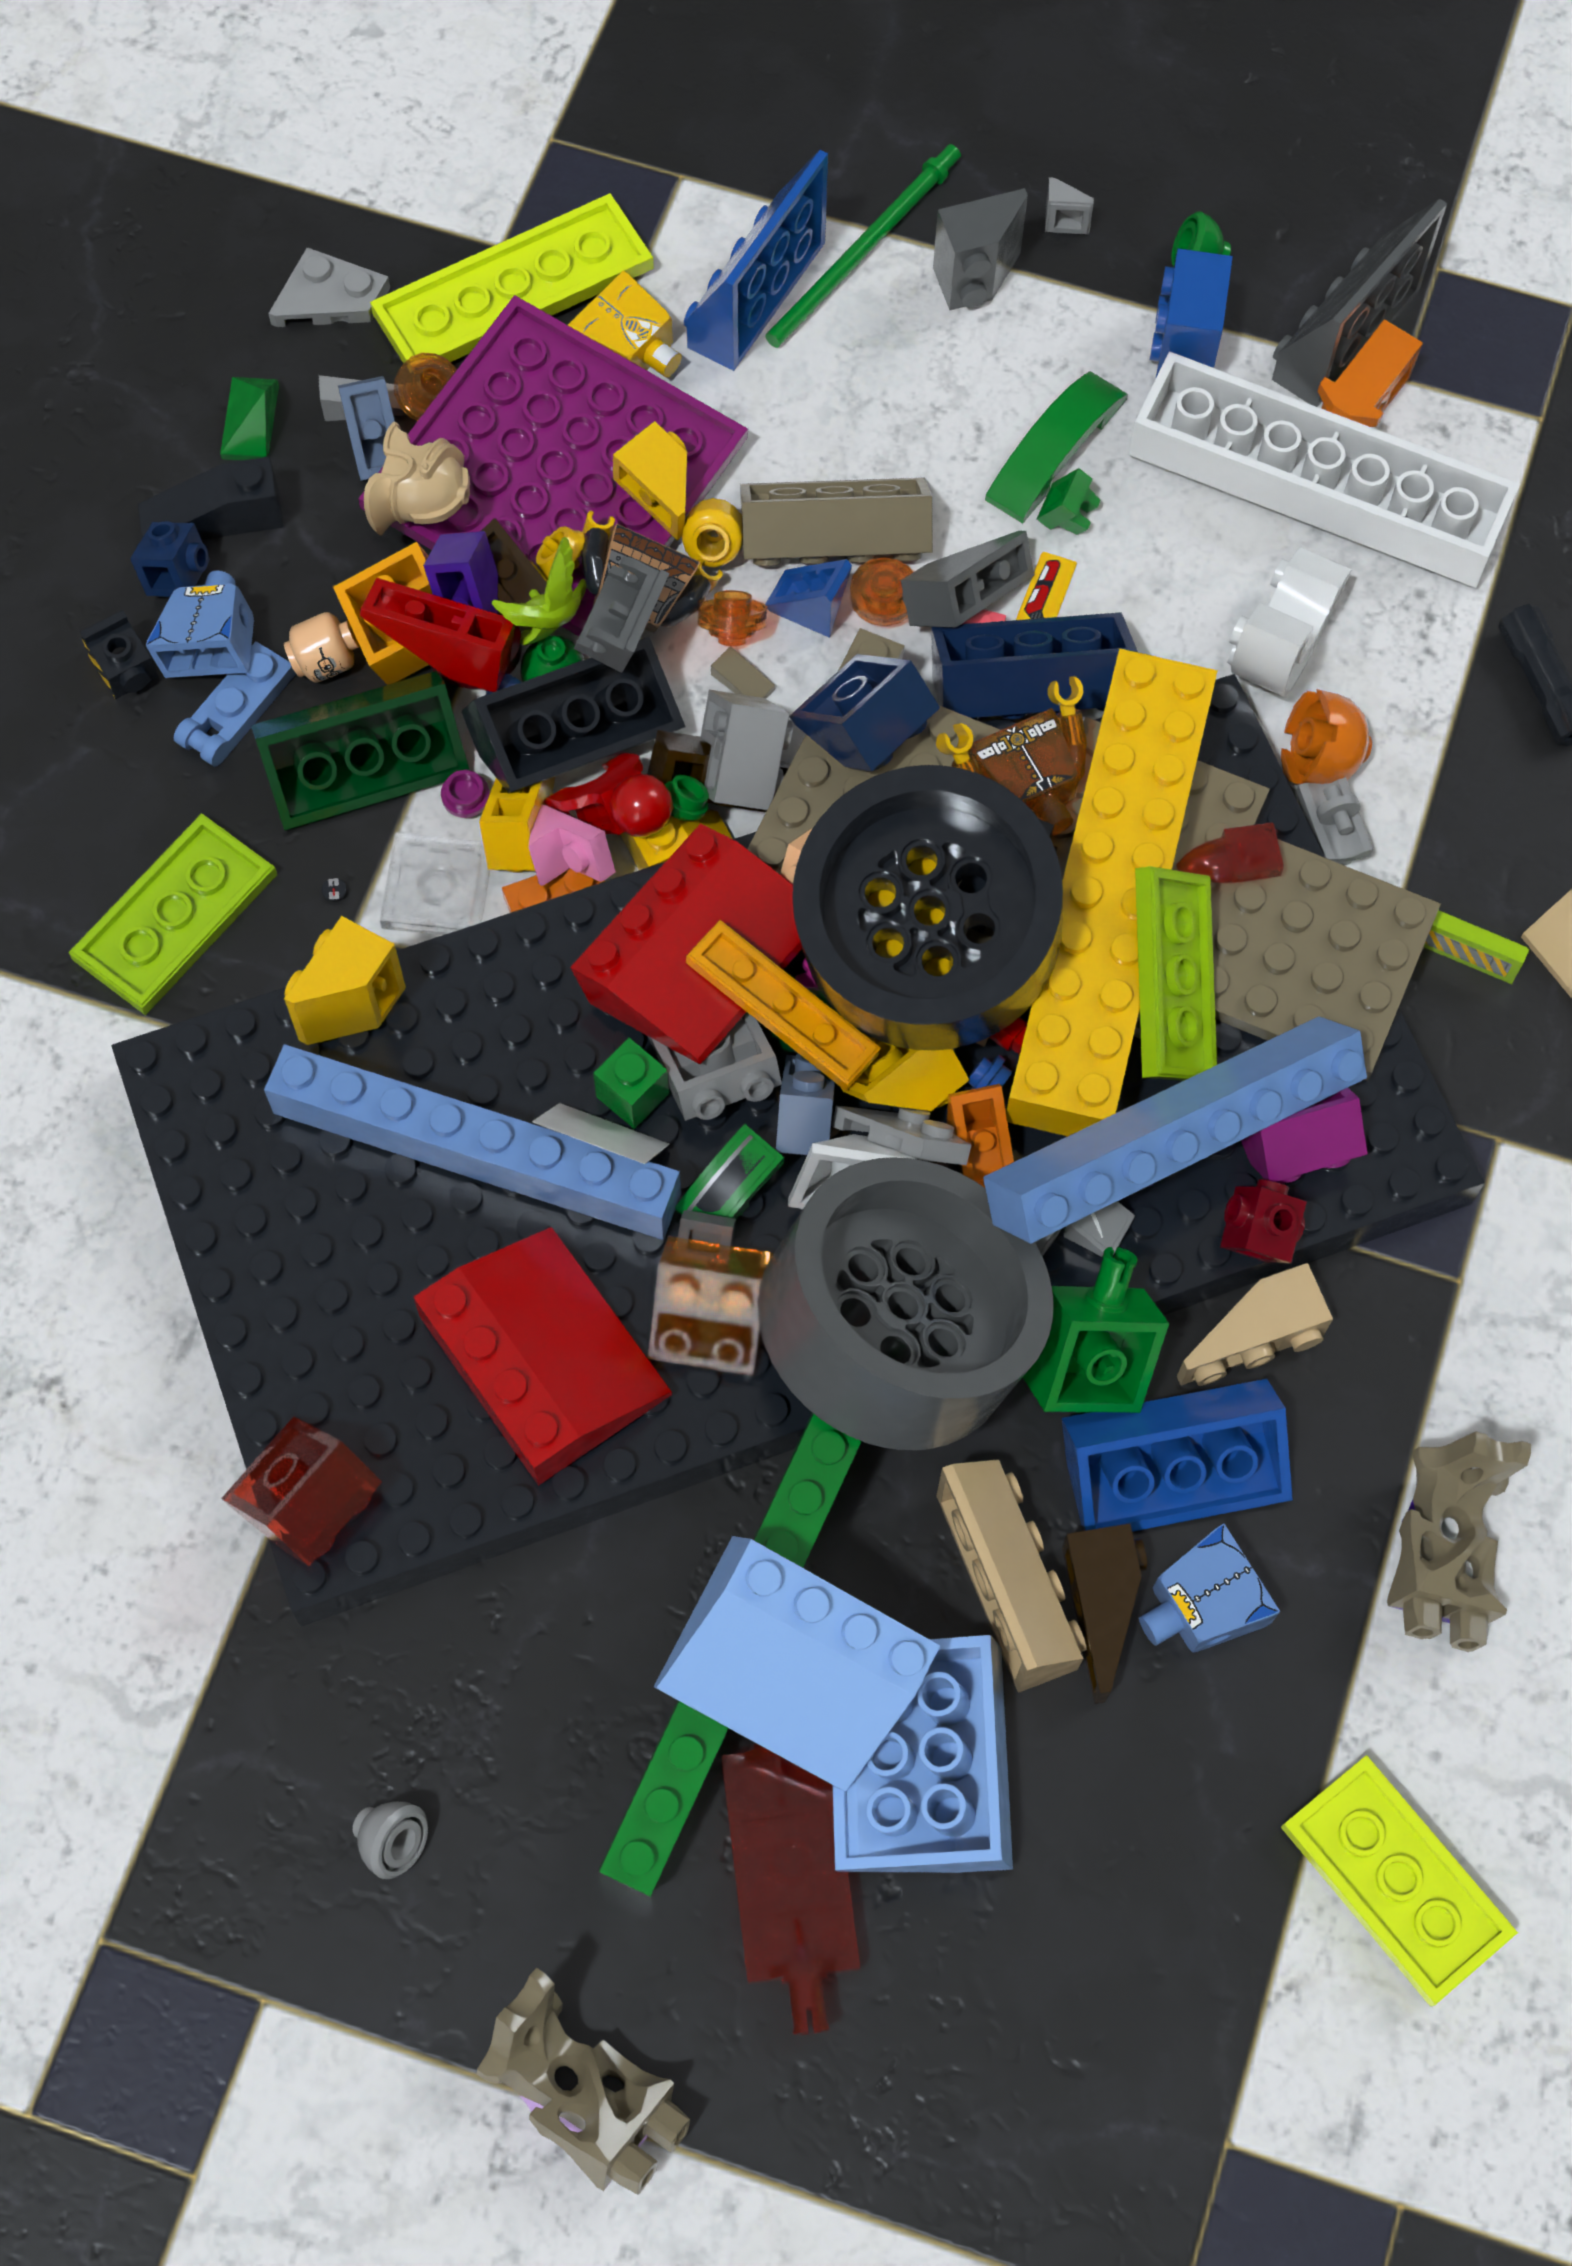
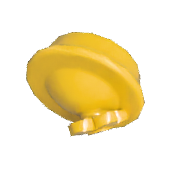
(550, 545)

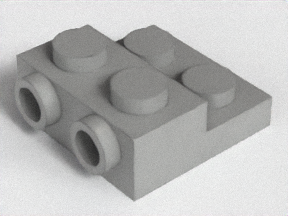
(735, 1070)

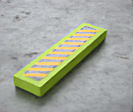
(1476, 947)

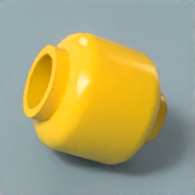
(713, 532)

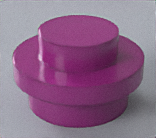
(464, 794)

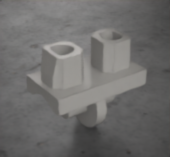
(1335, 820)

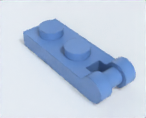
(235, 706)

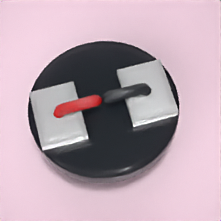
(334, 889)

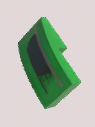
(732, 1176)

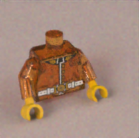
(1033, 758)

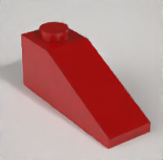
(446, 634)

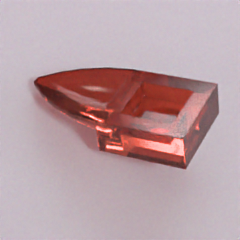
(1237, 855)

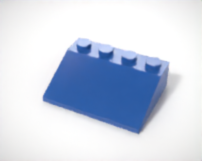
(761, 269)

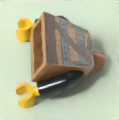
(684, 588)

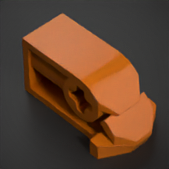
(1372, 376)

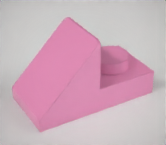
(566, 843)

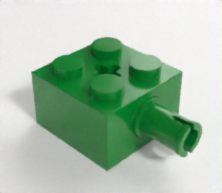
(1099, 1344)

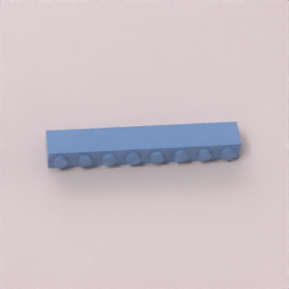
(1174, 1129)
(473, 1141)

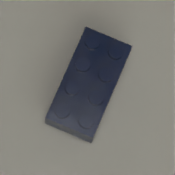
(1010, 664)

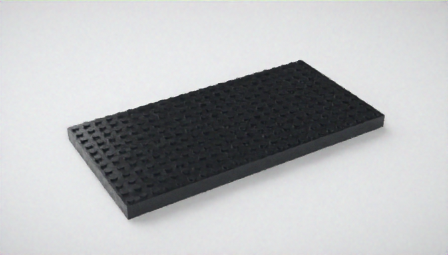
(318, 1242)

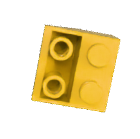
(345, 985)

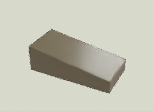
(740, 675)

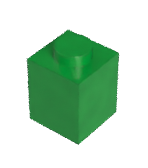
(631, 1083)

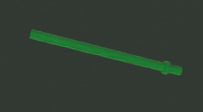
(933, 171)

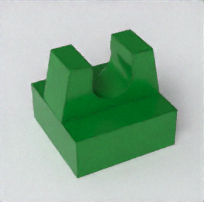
(1065, 501)

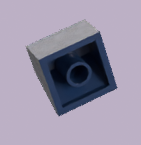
(867, 711)

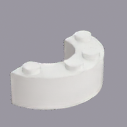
(1281, 637)

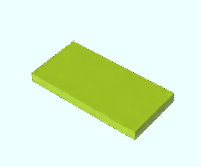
(173, 914)
(1175, 973)

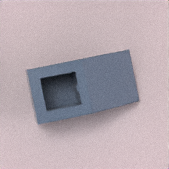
(803, 1106)

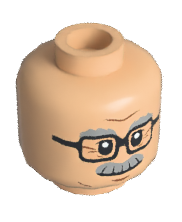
(321, 647)

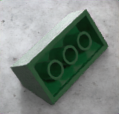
(360, 749)

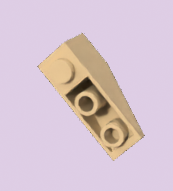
(1271, 1317)

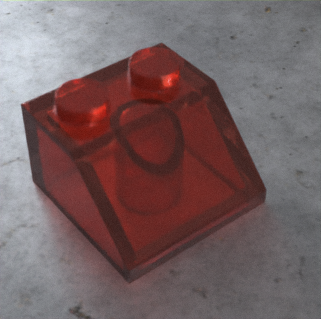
(302, 1490)

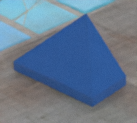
(811, 595)

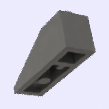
(966, 582)

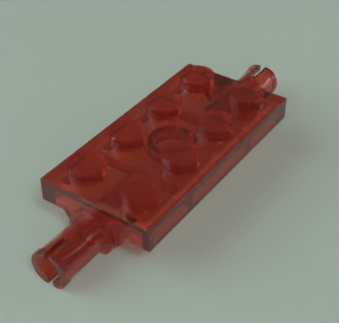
(788, 1891)

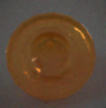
(421, 381)
(878, 591)
(732, 617)

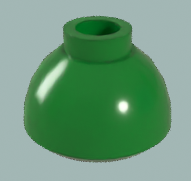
(1200, 234)
(548, 656)

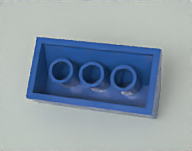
(1180, 1458)

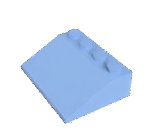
(795, 1663)
(939, 1778)

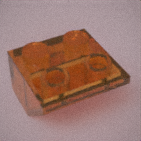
(707, 1305)

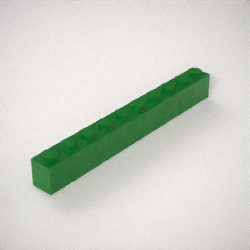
(690, 1737)

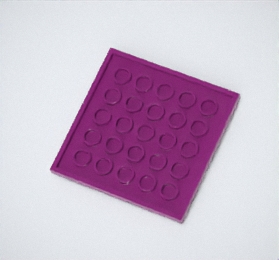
(539, 433)

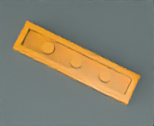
(783, 1005)

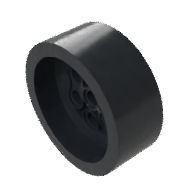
(967, 830)

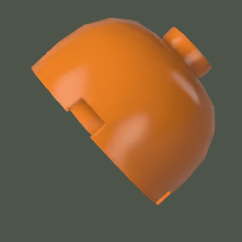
(1326, 740)

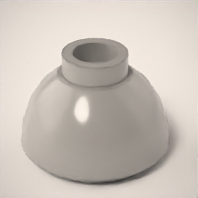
(390, 1837)

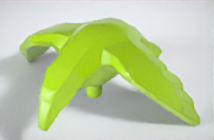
(554, 607)

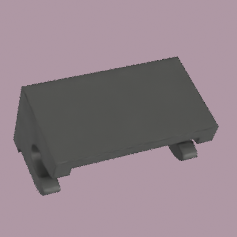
(621, 613)

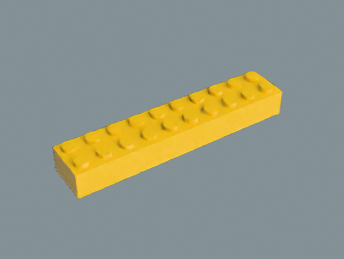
(1126, 821)

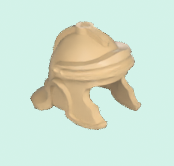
(416, 482)

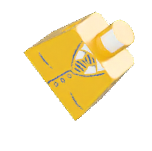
(631, 325)

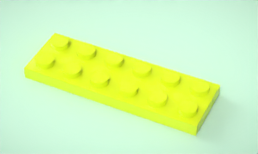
(544, 266)

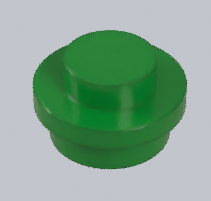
(688, 798)

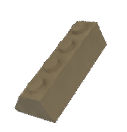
(836, 520)

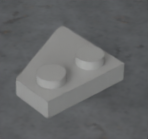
(328, 291)
(907, 1132)

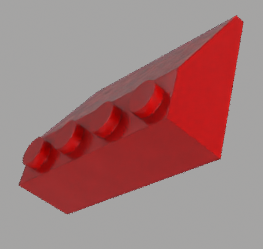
(639, 959)
(541, 1351)

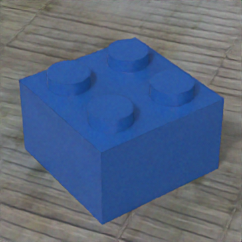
(1194, 310)

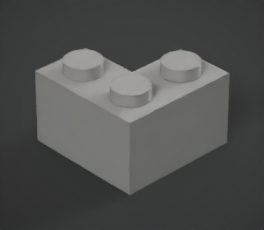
(745, 748)

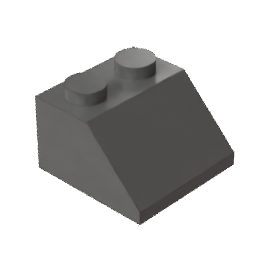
(978, 247)

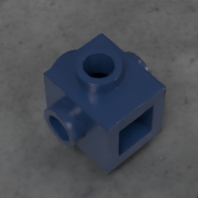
(169, 558)

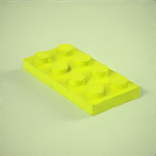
(1399, 1881)

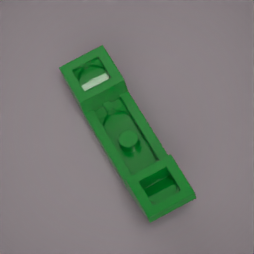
(1051, 444)

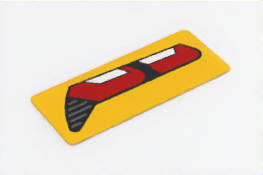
(1047, 587)

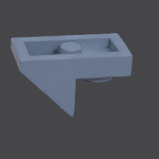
(367, 420)

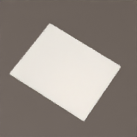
(601, 1133)

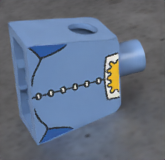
(204, 630)
(1209, 1596)

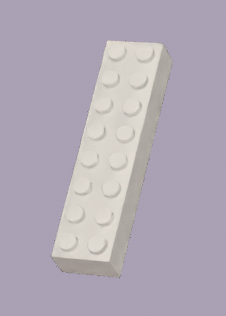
(1322, 469)

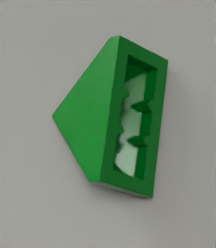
(249, 418)

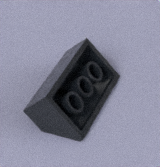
(571, 717)

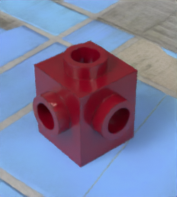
(1263, 1222)

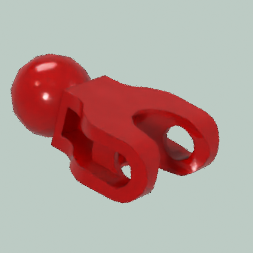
(619, 799)

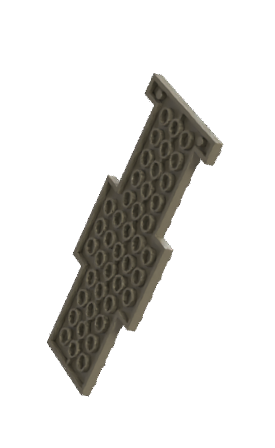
(1282, 945)

